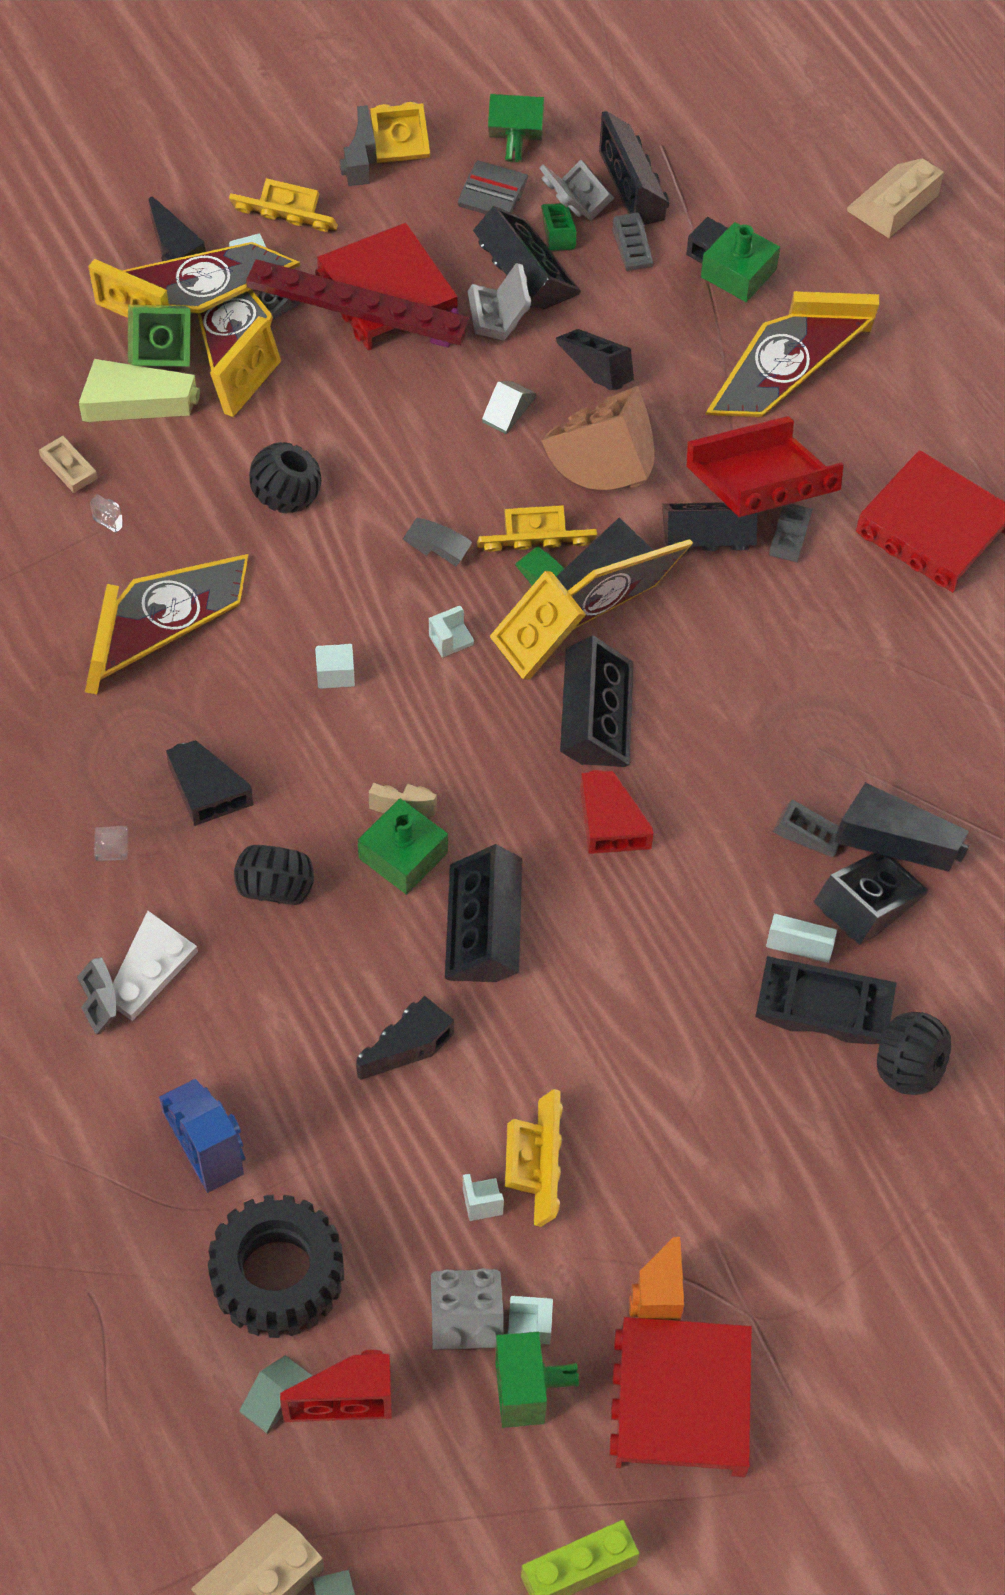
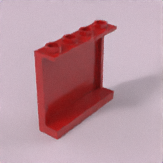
(391, 265)
(761, 467)
(933, 520)
(682, 1394)

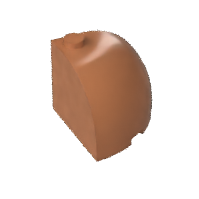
(605, 445)

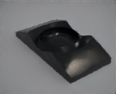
(825, 1001)

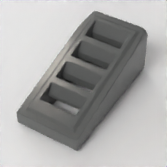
(632, 225)
(804, 837)

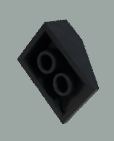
(869, 896)

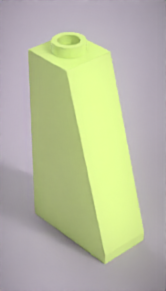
(135, 392)

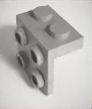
(579, 190)
(499, 310)
(466, 1308)

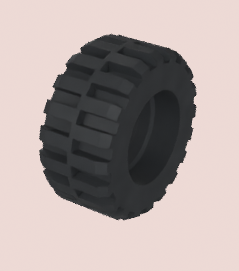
(265, 1224)

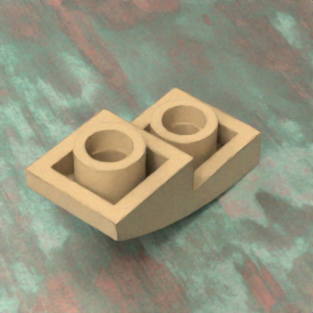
(420, 798)

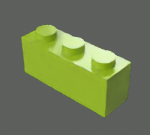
(582, 1562)

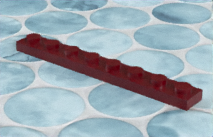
(358, 302)

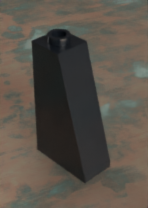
(612, 546)
(900, 830)

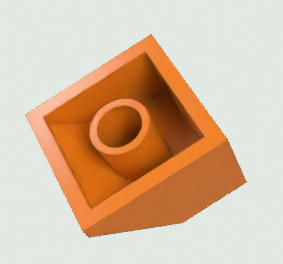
(660, 1286)

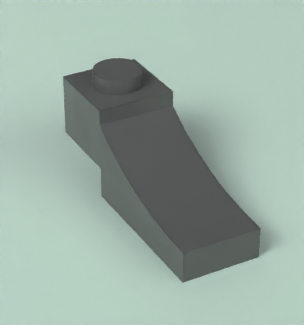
(360, 152)

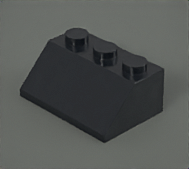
(708, 526)

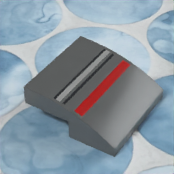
(490, 187)

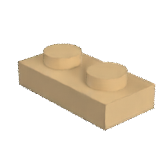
(68, 464)

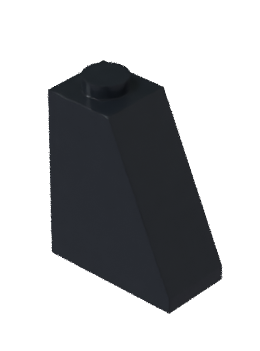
(207, 783)

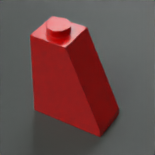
(612, 816)

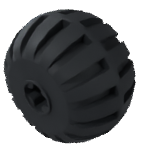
(285, 477)
(274, 874)
(914, 1053)

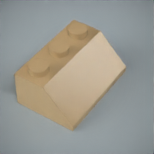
(898, 196)
(266, 1563)

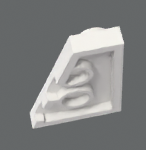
(150, 965)

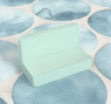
(801, 938)

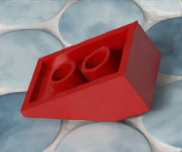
(346, 1391)

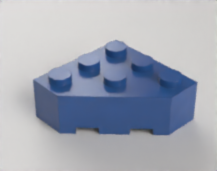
(205, 1133)

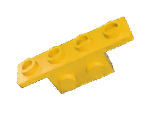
(287, 202)
(536, 526)
(533, 1157)

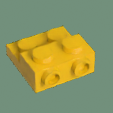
(400, 132)

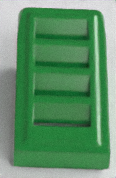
(559, 229)

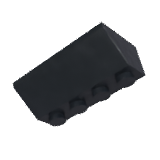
(631, 170)
(514, 241)
(597, 704)
(484, 916)

